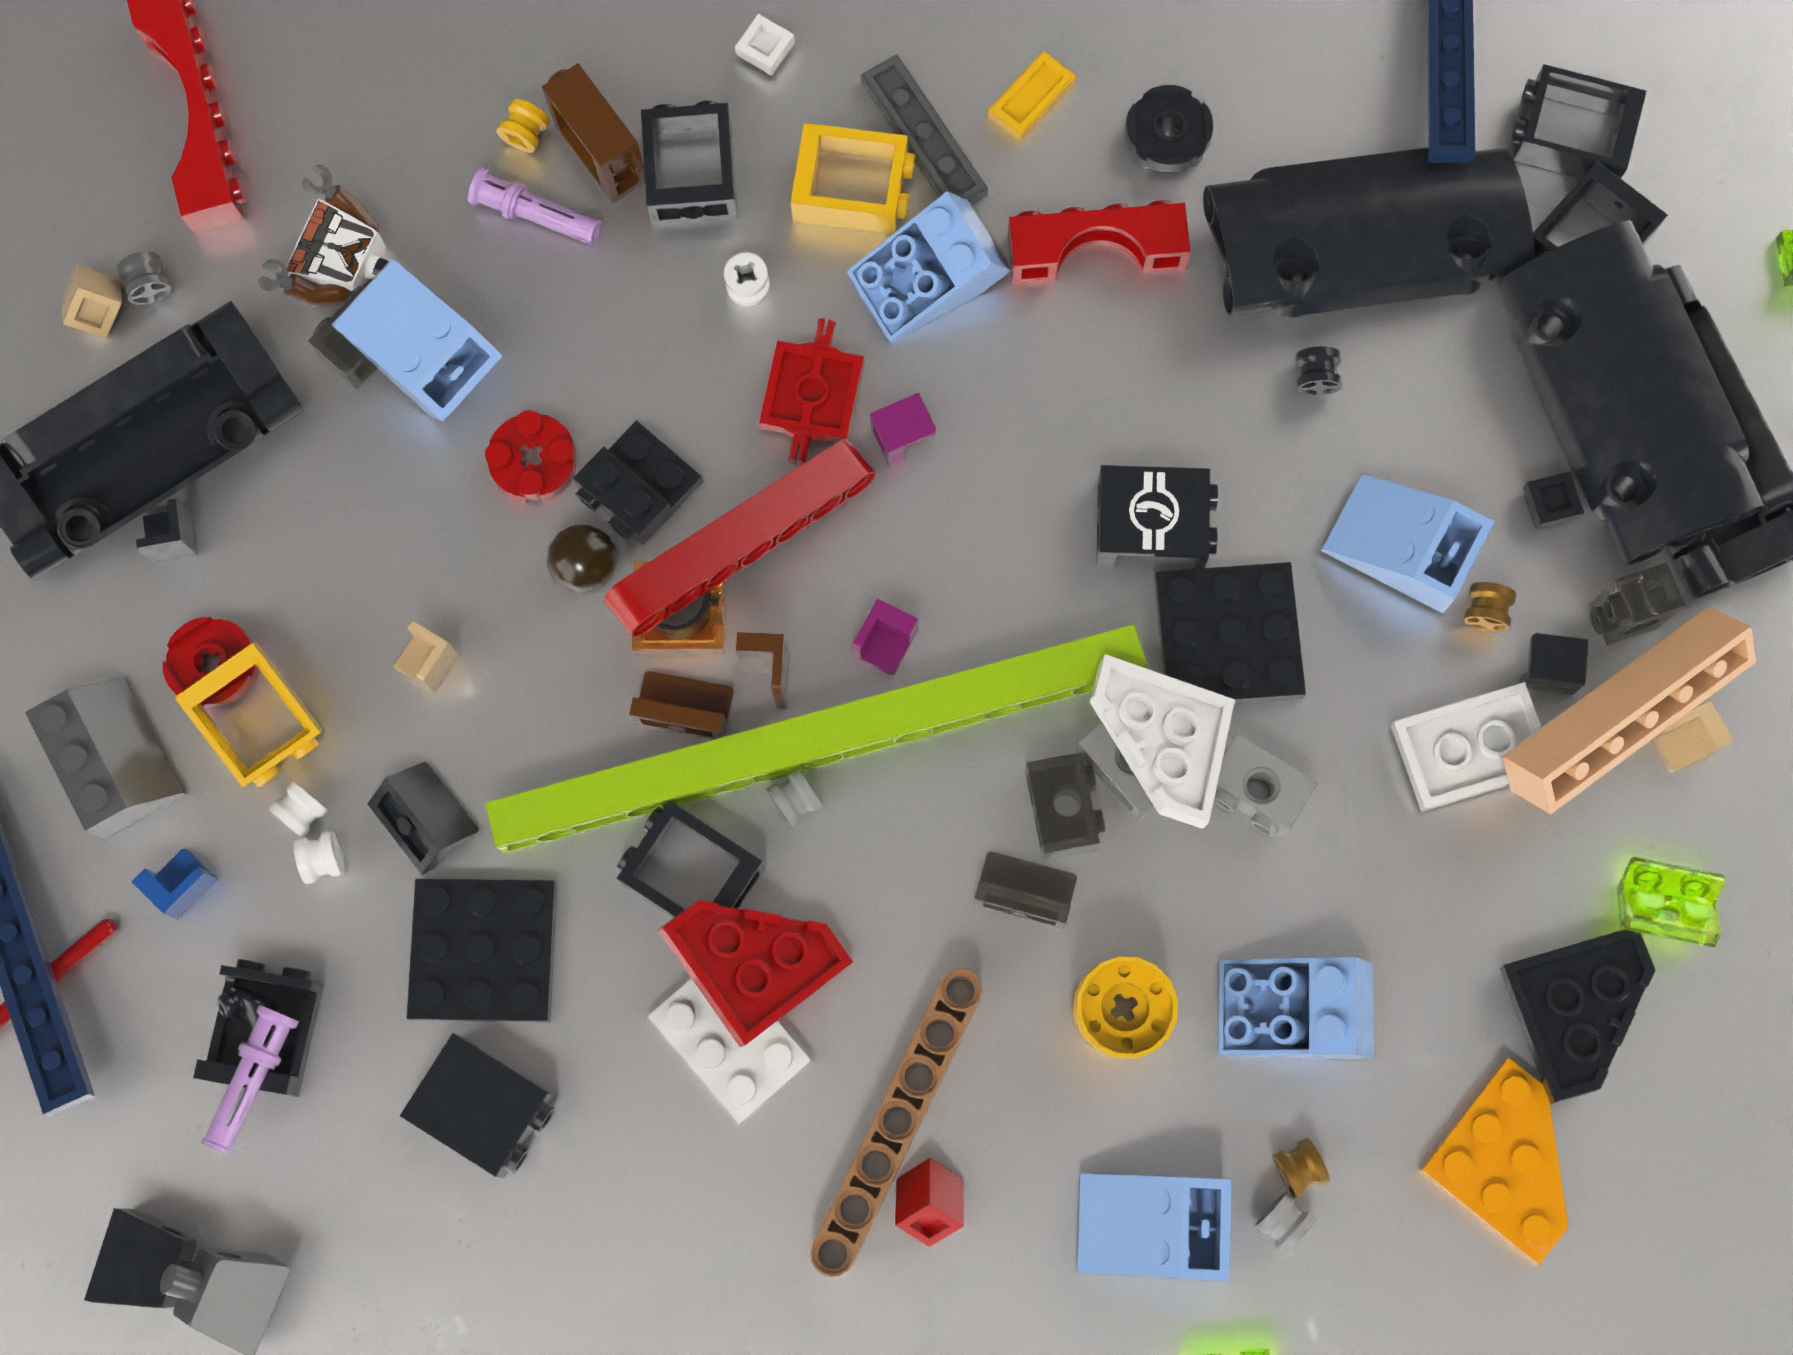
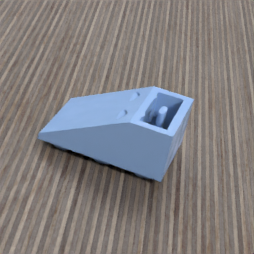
(928, 267)
(417, 340)
(1408, 539)
(1296, 1008)
(1154, 1226)

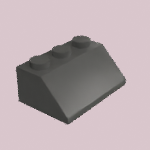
(105, 755)

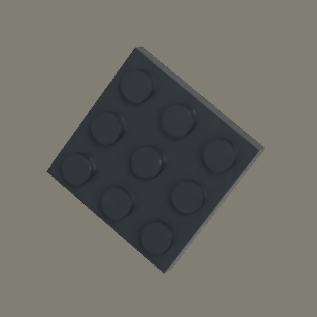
(1232, 630)
(482, 950)

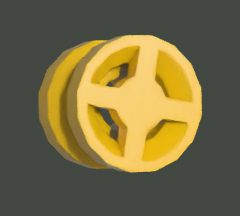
(523, 125)

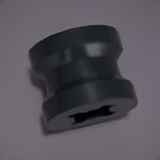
(1318, 371)

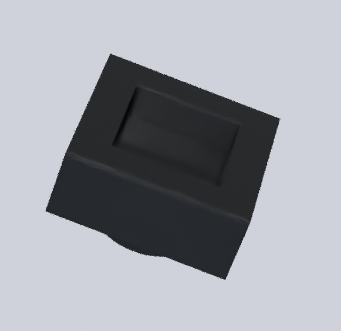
(1553, 500)

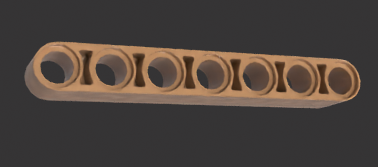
(896, 1146)

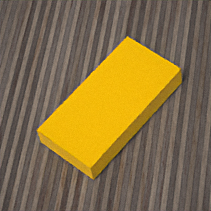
(1032, 96)

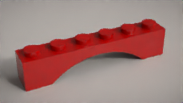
(203, 178)

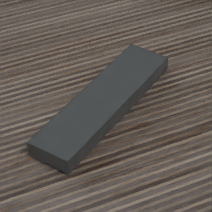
(928, 137)

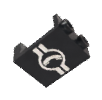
(1155, 513)

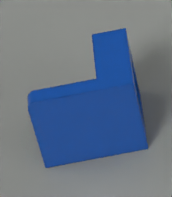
(176, 884)

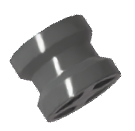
(144, 278)

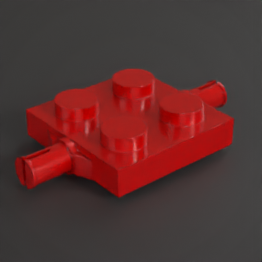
(811, 392)

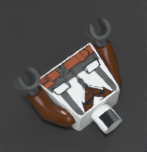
(334, 252)

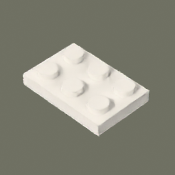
(1461, 746)
(736, 1075)

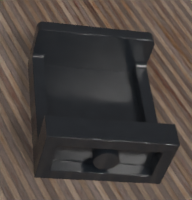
(287, 994)
(479, 1107)

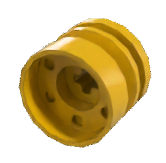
(1152, 1013)

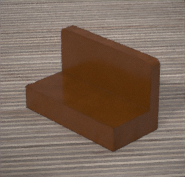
(766, 655)
(682, 705)

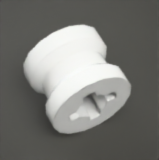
(748, 289)
(298, 809)
(319, 857)

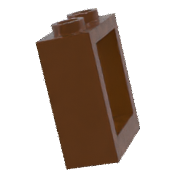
(594, 132)

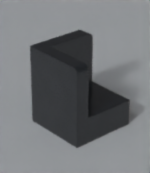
(168, 534)
(1556, 664)

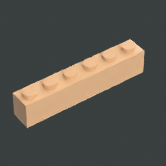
(1629, 709)

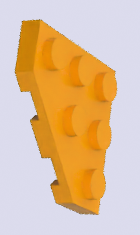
(1506, 1162)

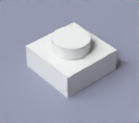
(765, 44)

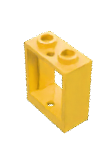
(849, 213)
(265, 768)

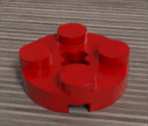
(525, 433)
(186, 658)

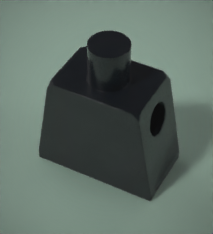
(135, 1258)

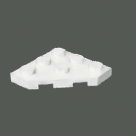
(1167, 735)

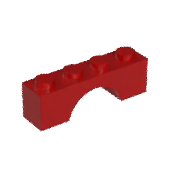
(1150, 234)

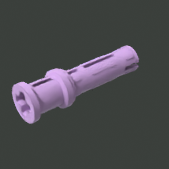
(516, 201)
(223, 1135)

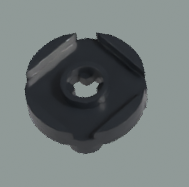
(1162, 152)

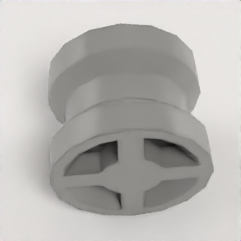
(794, 798)
(1285, 1222)

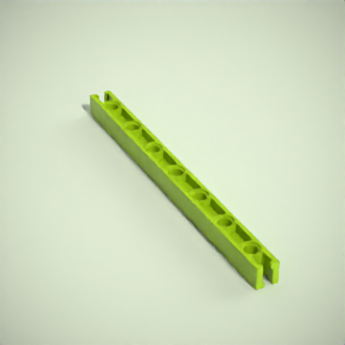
(806, 741)

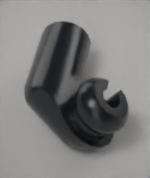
(244, 1003)

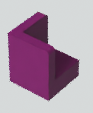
(901, 426)
(885, 637)

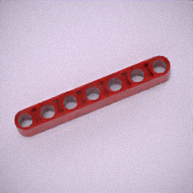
(738, 538)

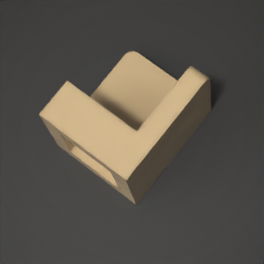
(91, 301)
(426, 657)
(1693, 737)

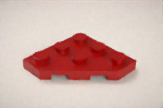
(752, 962)

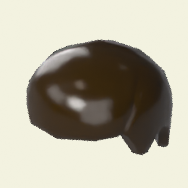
(581, 558)

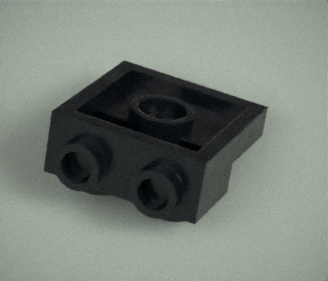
(636, 483)

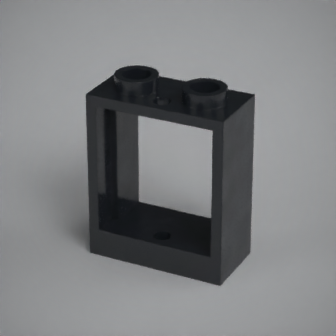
(1585, 92)
(1609, 196)
(690, 202)
(657, 826)

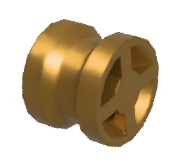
(1490, 606)
(1301, 1167)

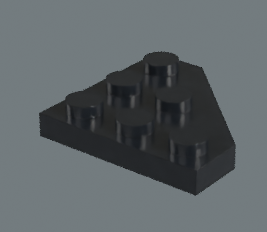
(1579, 1007)

